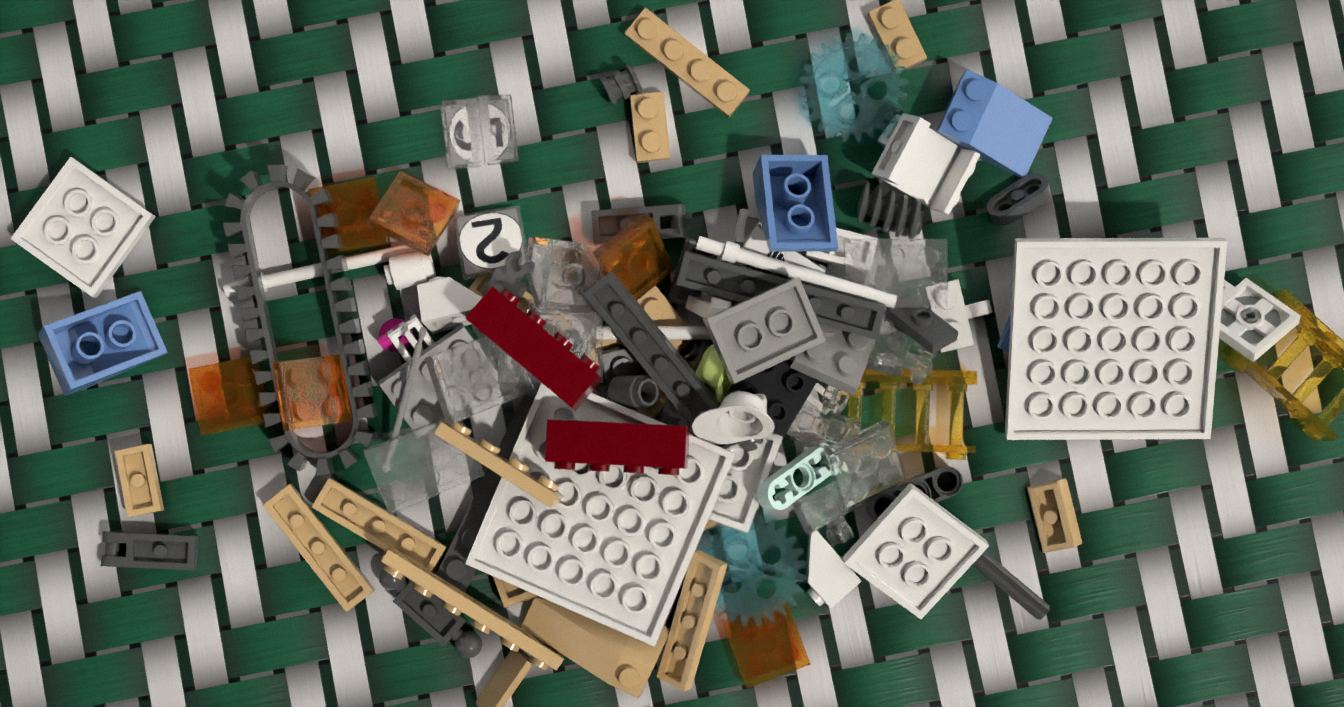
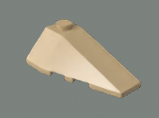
(594, 646)

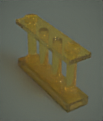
(1310, 332)
(957, 383)

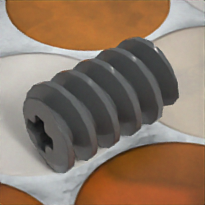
(891, 211)

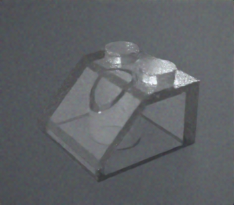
(562, 273)

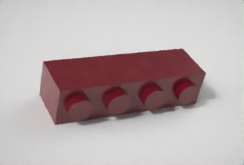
(534, 348)
(617, 444)

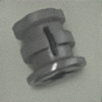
(621, 84)

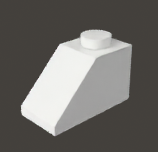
(445, 303)
(827, 573)

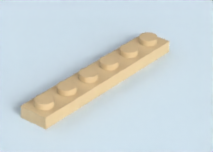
(458, 601)

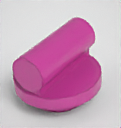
(385, 341)

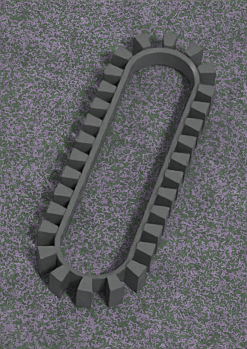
(321, 197)

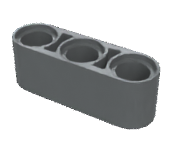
(928, 484)

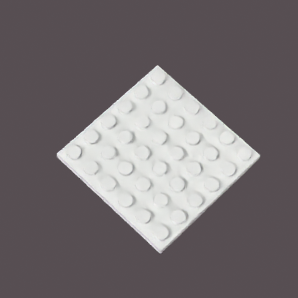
(1114, 338)
(616, 536)

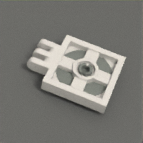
(1253, 319)

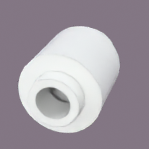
(409, 269)

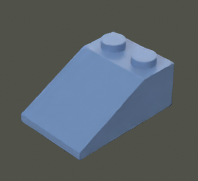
(994, 123)
(795, 202)
(101, 342)

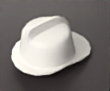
(738, 419)

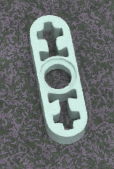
(784, 479)

